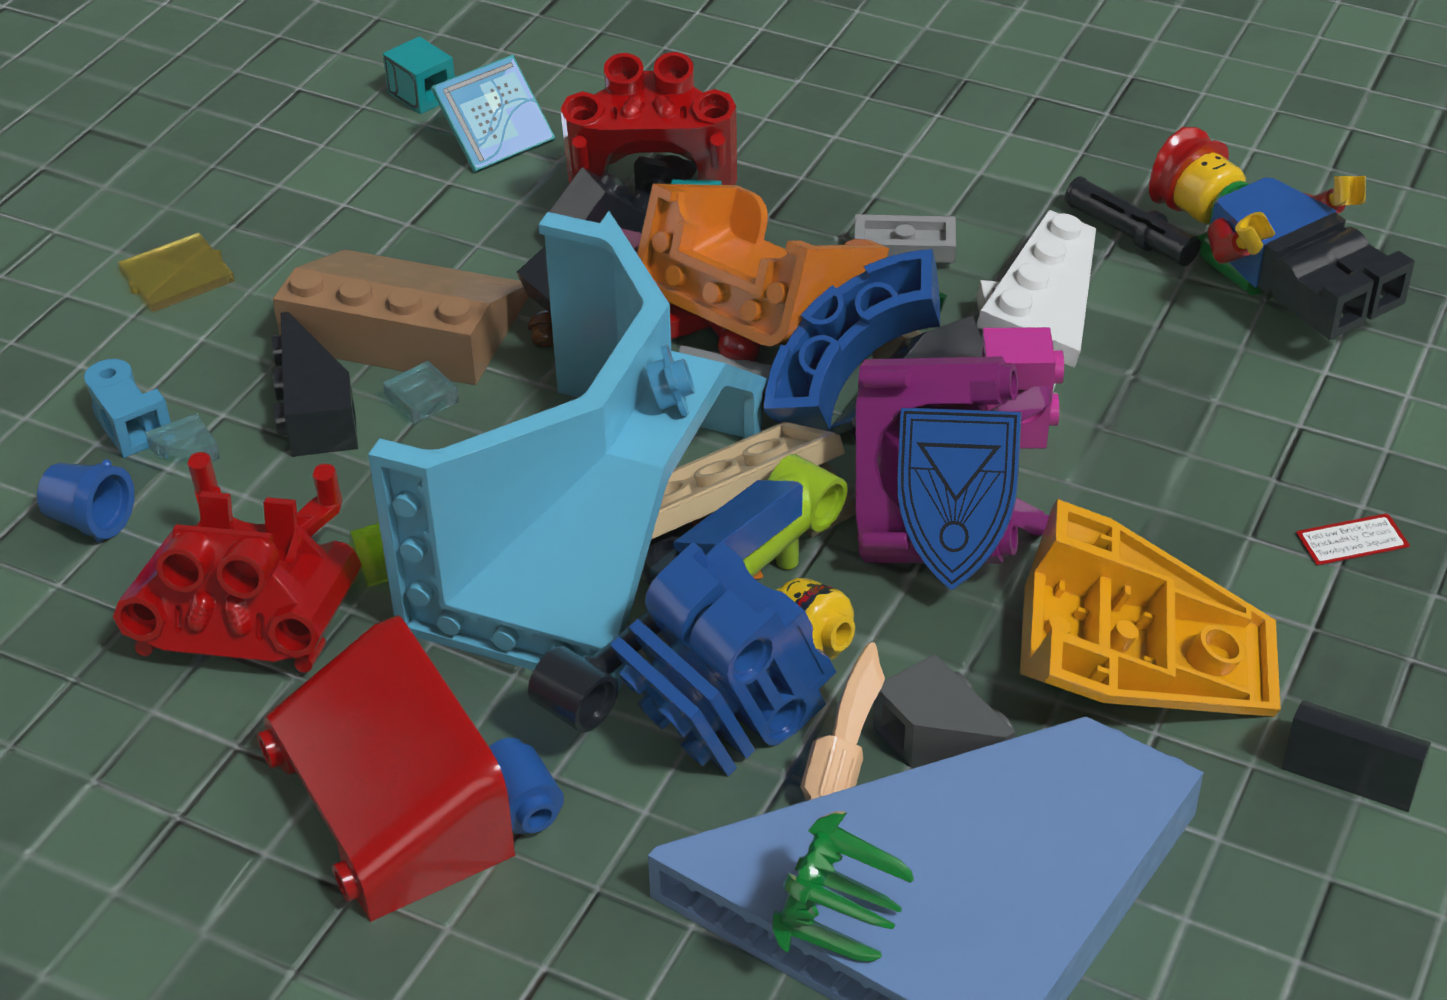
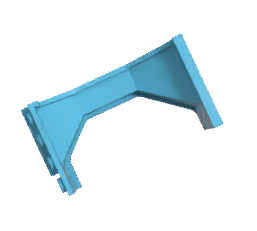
(550, 519)

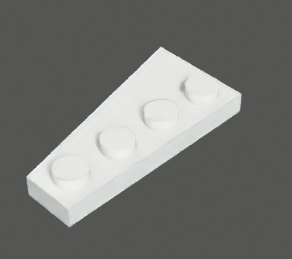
(1047, 284)

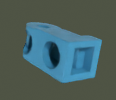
(122, 406)

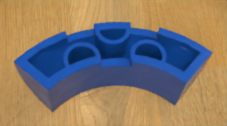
(844, 329)

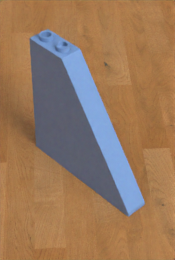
(1013, 857)

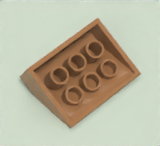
(402, 312)

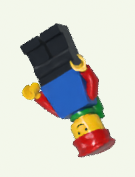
(1280, 237)

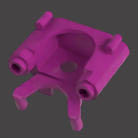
(926, 384)

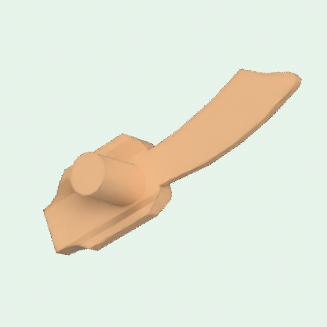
(837, 759)

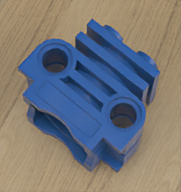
(728, 655)

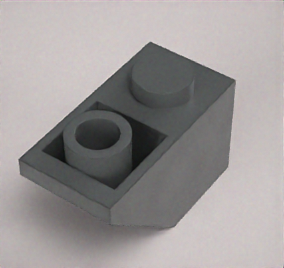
(935, 714)

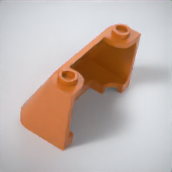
(713, 261)

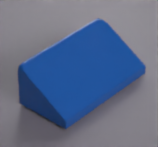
(748, 518)

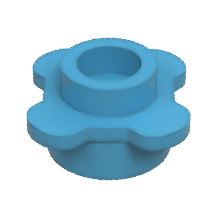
(670, 381)

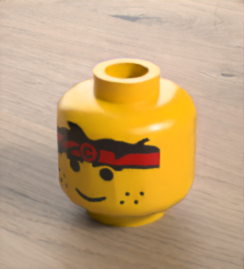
(827, 611)

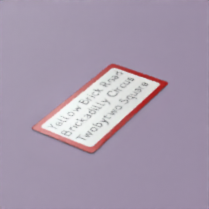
(1352, 539)

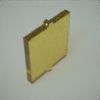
(176, 272)

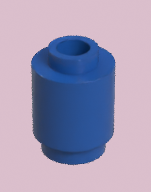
(531, 789)

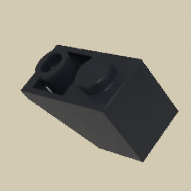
(592, 197)

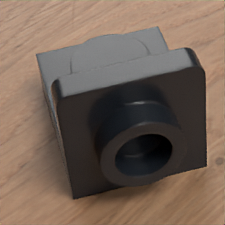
(662, 171)

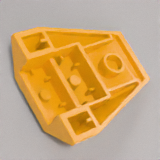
(1139, 625)

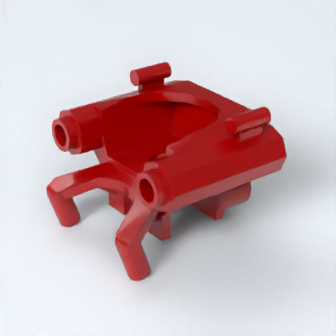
(651, 115)
(241, 583)

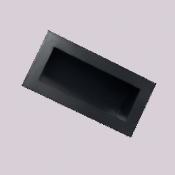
(1355, 755)

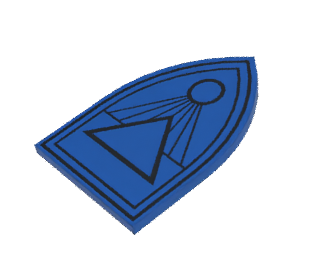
(957, 485)

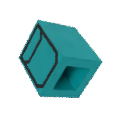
(413, 70)

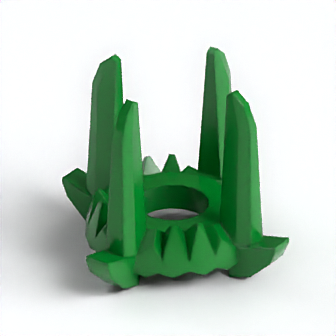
(808, 890)

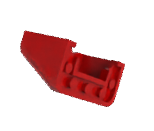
(392, 771)

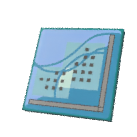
(493, 113)

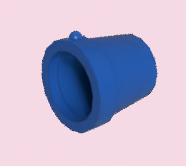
(87, 497)

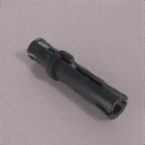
(1147, 229)

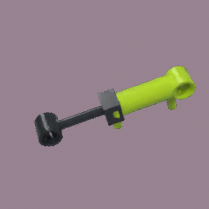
(581, 687)

